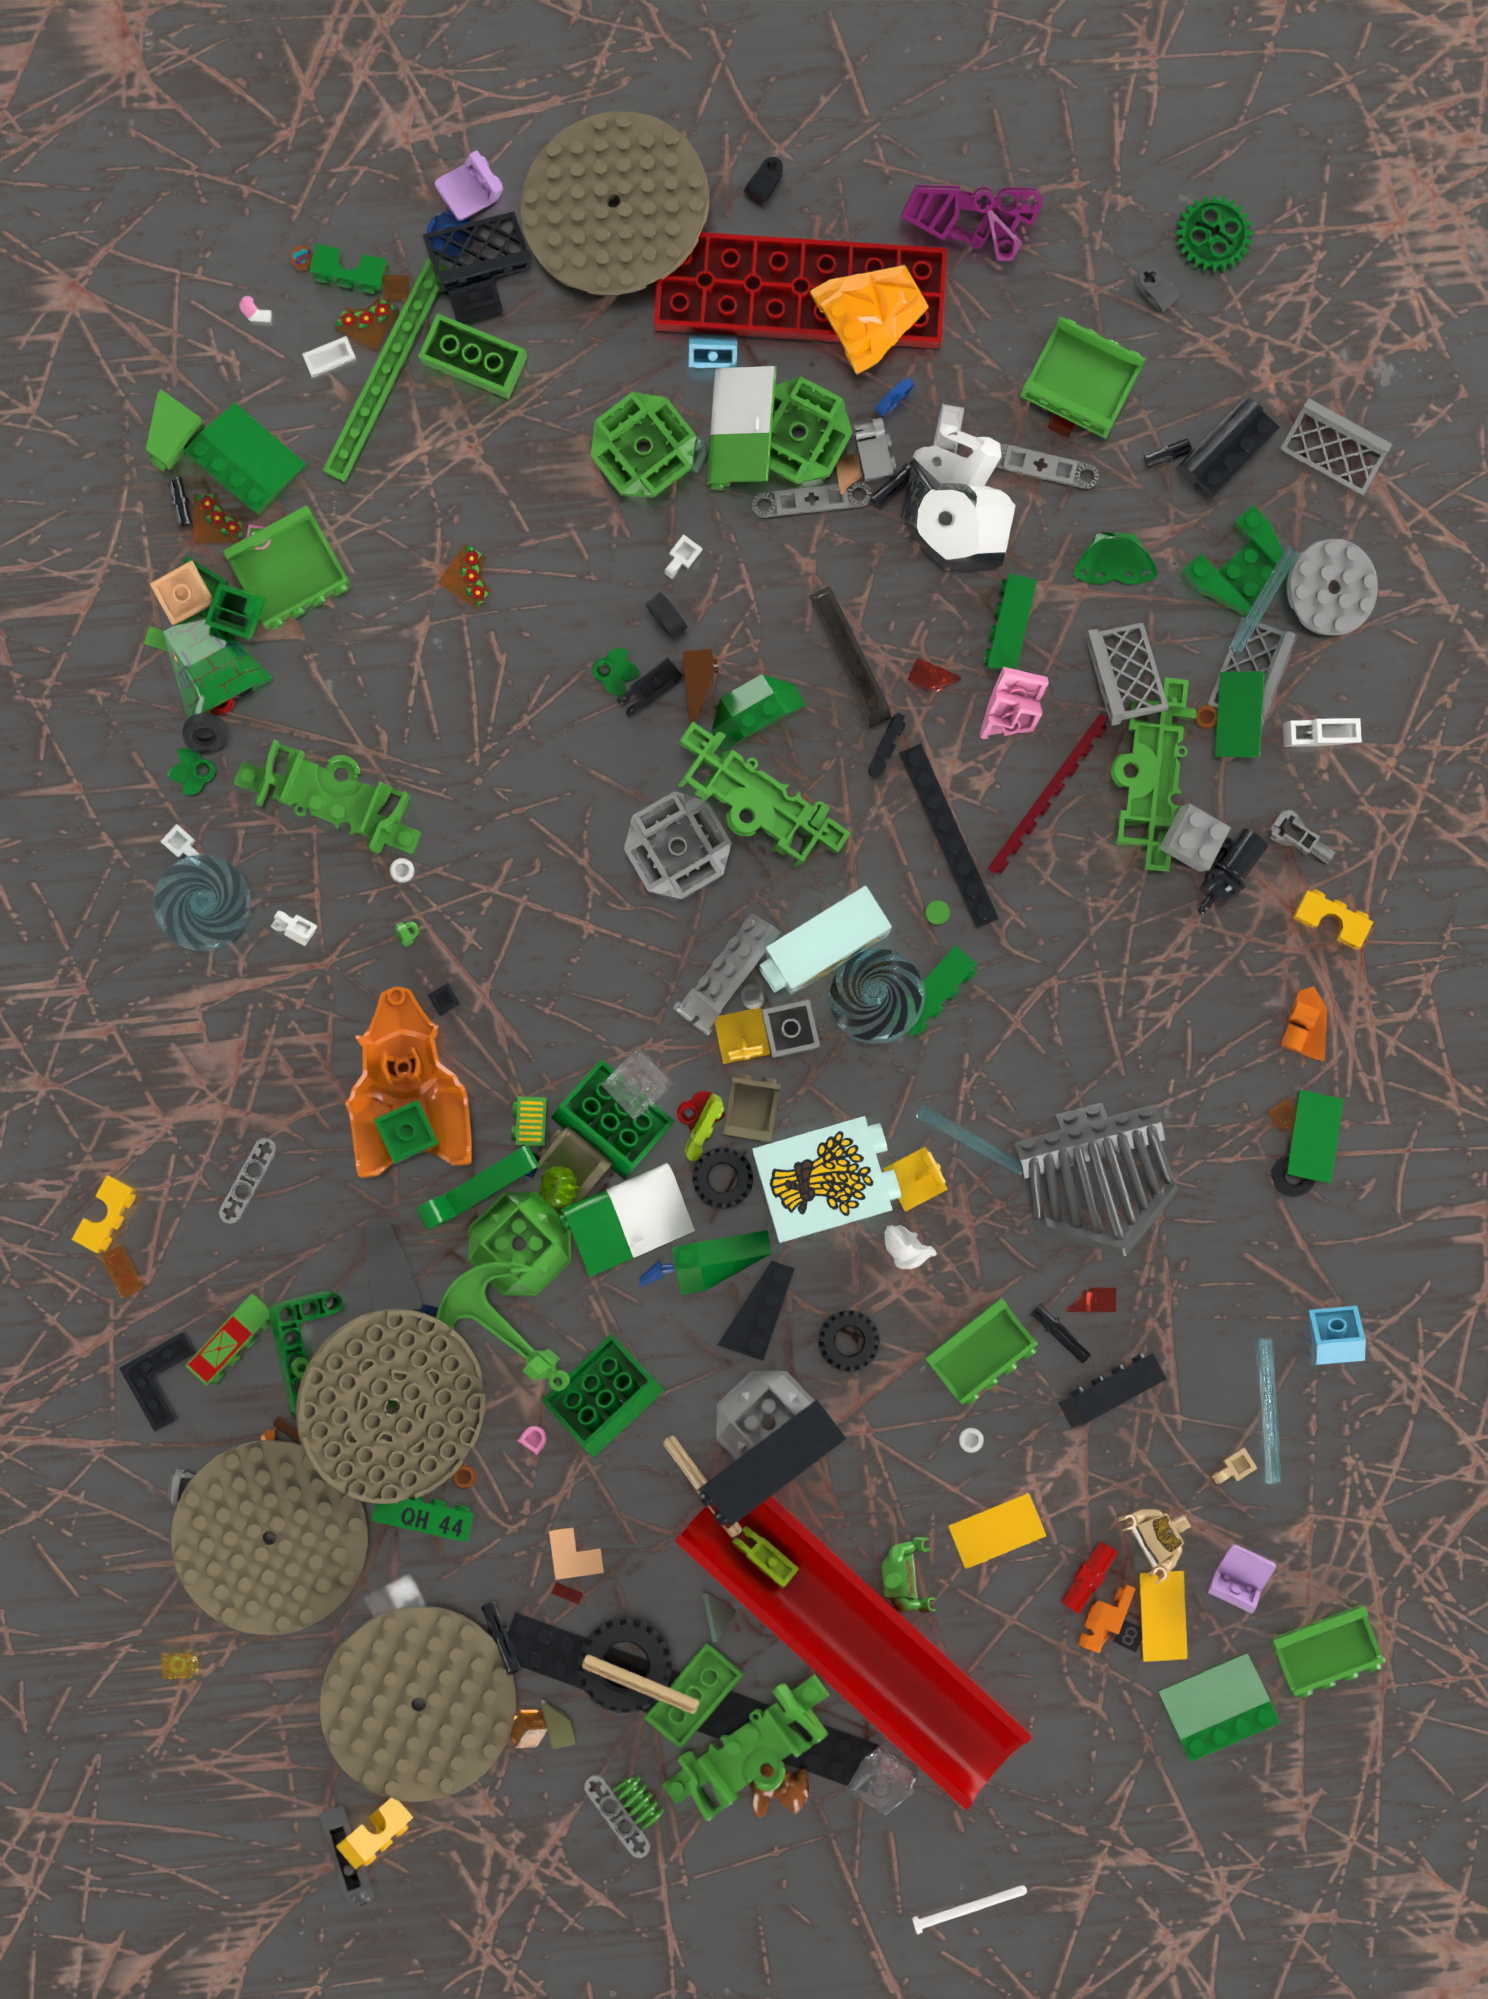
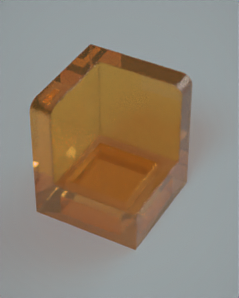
(528, 1728)

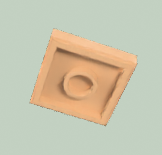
(182, 593)

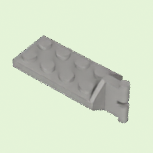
(727, 973)

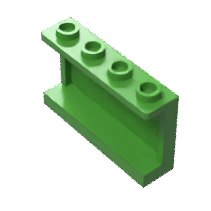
(982, 1352)
(1328, 1651)

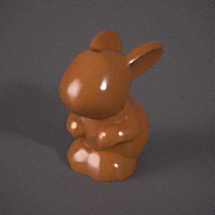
(790, 1794)

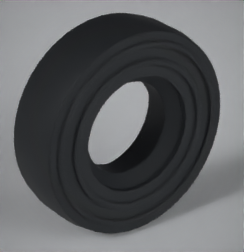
(204, 720)
(1281, 1183)

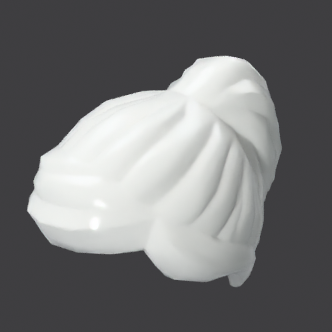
(905, 1247)

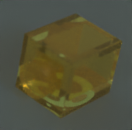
(179, 1665)

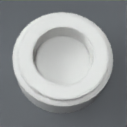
(402, 870)
(752, 996)
(971, 1440)

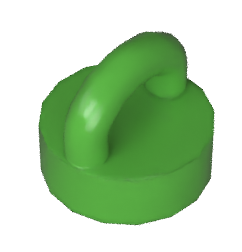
(403, 933)

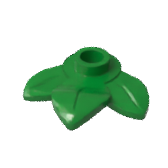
(619, 671)
(188, 771)

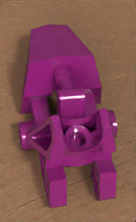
(937, 209)

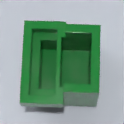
(235, 611)

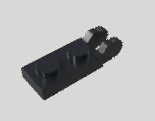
(651, 685)
(886, 745)

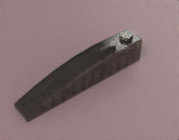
(850, 657)

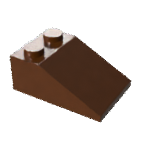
(699, 677)

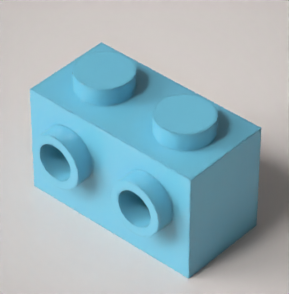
(712, 351)

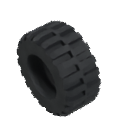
(620, 1631)

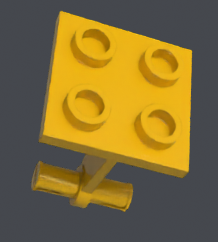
(742, 1035)
(917, 1178)

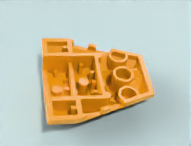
(870, 311)

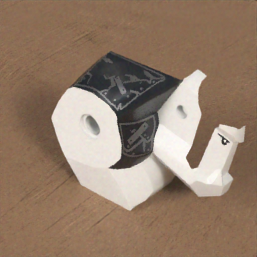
(951, 507)

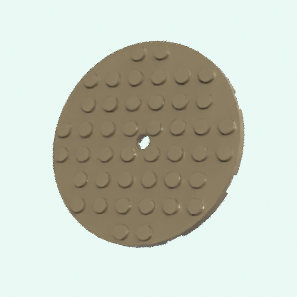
(622, 246)
(346, 1395)
(257, 1583)
(409, 1657)

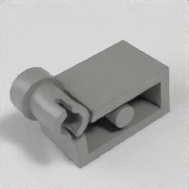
(873, 451)

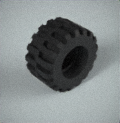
(722, 1156)
(849, 1362)

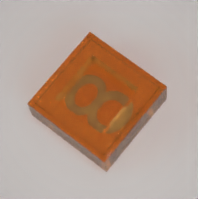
(396, 287)
(1283, 1114)

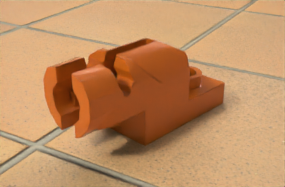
(1105, 1618)

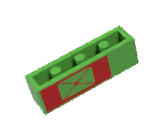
(229, 1340)

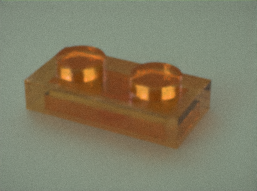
(122, 1271)

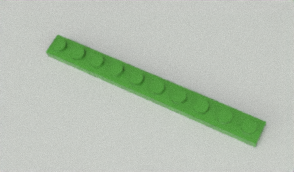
(384, 373)

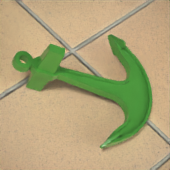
(468, 1300)

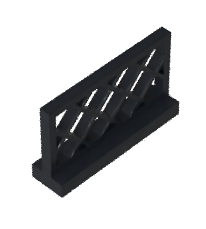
(487, 267)

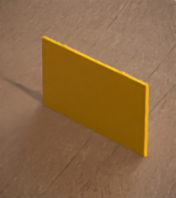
(997, 1531)
(1163, 1617)

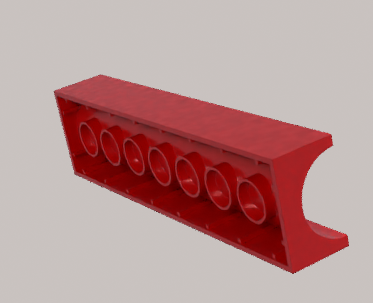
(863, 1649)

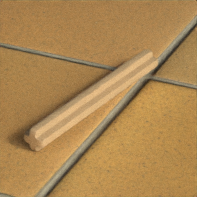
(692, 1473)
(640, 1684)

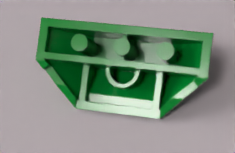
(754, 709)

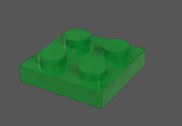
(406, 1132)

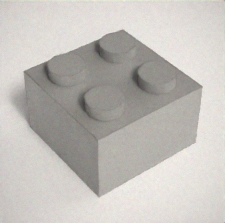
(1195, 837)
(791, 1029)

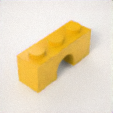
(1353, 925)
(116, 1197)
(361, 1845)

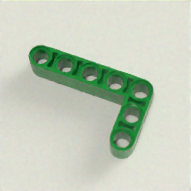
(478, 1188)
(292, 1325)

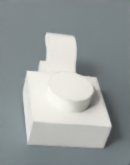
(683, 554)
(179, 842)
(295, 928)

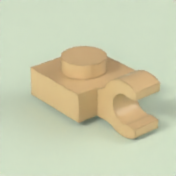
(1237, 1465)

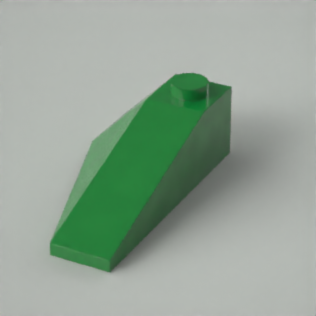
(713, 1261)

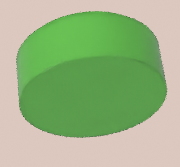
(937, 912)

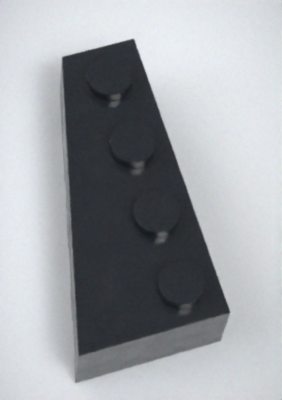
(757, 1318)
(1112, 1390)

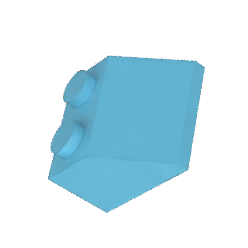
(1337, 1335)

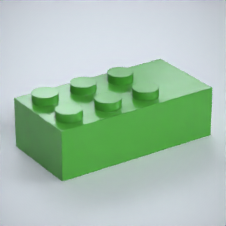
(473, 356)

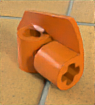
(1307, 1025)

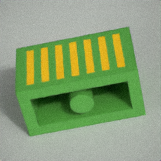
(530, 1121)

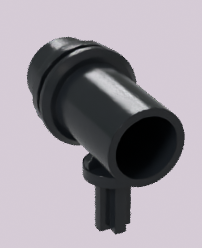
(1234, 864)

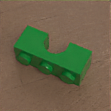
(367, 276)

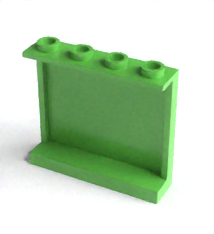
(1083, 377)
(290, 572)

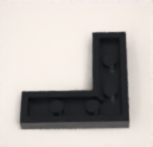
(140, 1378)

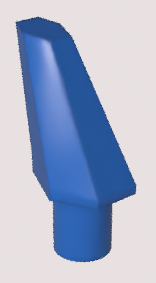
(655, 1273)

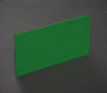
(1240, 714)
(1315, 1136)

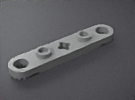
(1058, 468)
(793, 500)

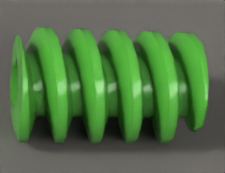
(639, 1801)

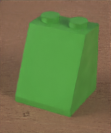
(171, 432)

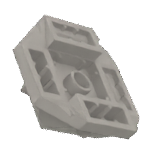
(671, 820)
(754, 1397)

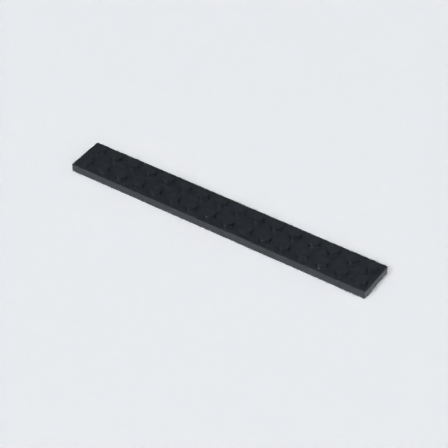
(556, 1655)

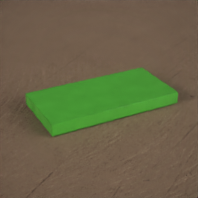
(705, 1678)

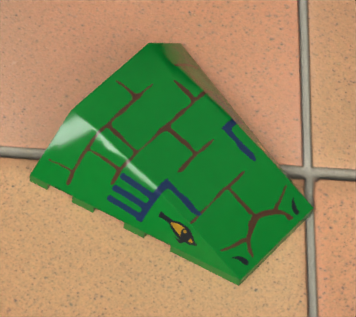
(210, 664)

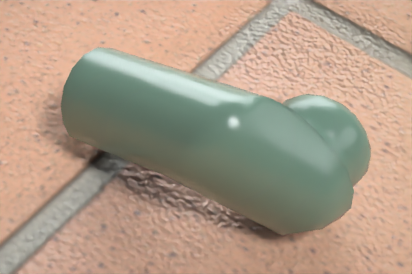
(700, 455)

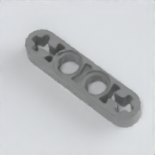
(251, 1182)
(615, 1817)

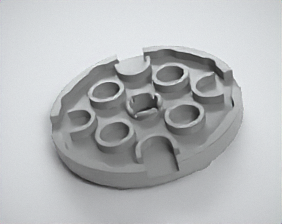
(1309, 590)

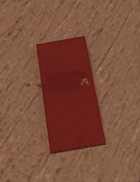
(567, 1593)

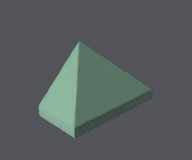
(718, 1615)

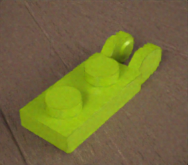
(703, 1127)
(767, 1558)

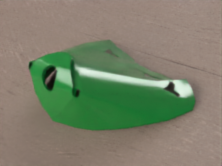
(1115, 556)

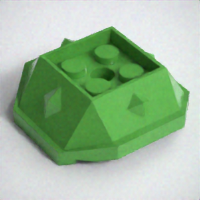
(640, 420)
(826, 429)
(528, 1217)

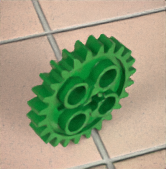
(1203, 251)

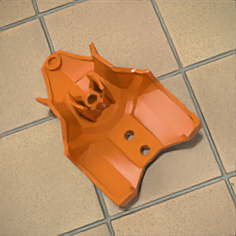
(398, 1070)

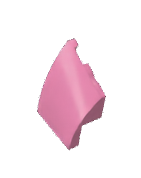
(1014, 703)

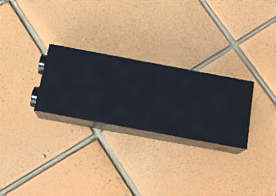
(770, 1464)

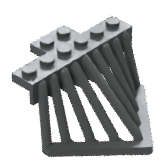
(1089, 1136)

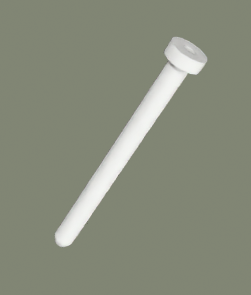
(967, 1908)

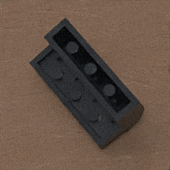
(1228, 446)

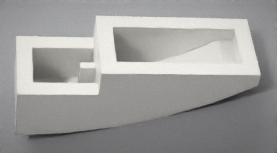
(1321, 732)

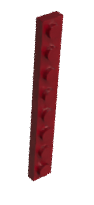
(1054, 787)

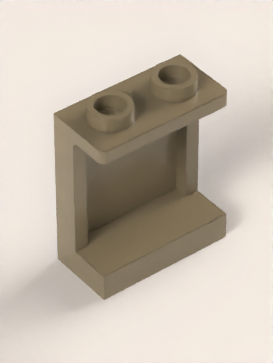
(751, 1108)
(576, 1154)

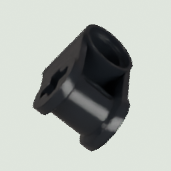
(763, 183)

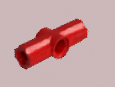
(1089, 1577)

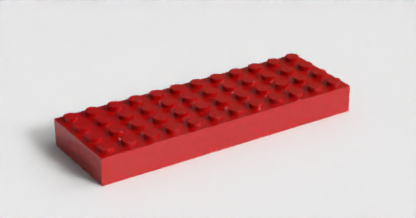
(764, 286)

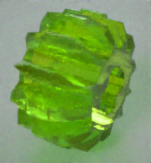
(558, 1186)

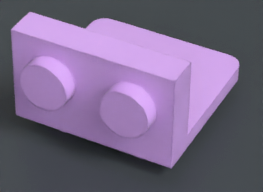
(469, 187)
(1241, 1578)

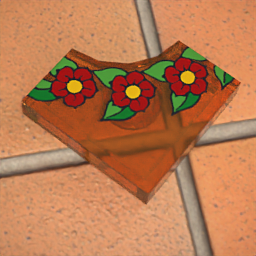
(367, 324)
(213, 523)
(465, 577)

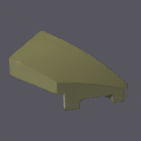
(559, 1726)

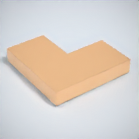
(569, 1561)

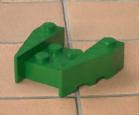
(1246, 573)

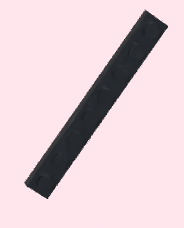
(948, 836)

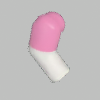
(251, 311)

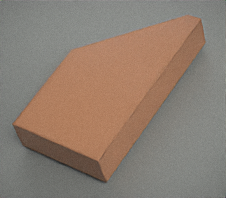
(847, 471)

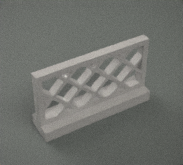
(1346, 428)
(1273, 672)
(1106, 677)

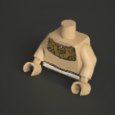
(1157, 1538)

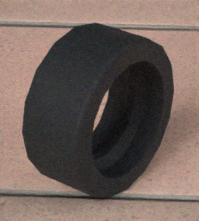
(666, 615)

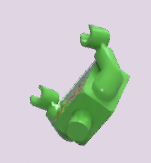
(900, 1577)

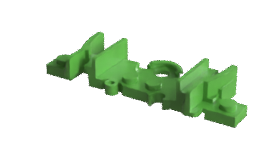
(1158, 773)
(760, 794)
(332, 800)
(744, 1751)

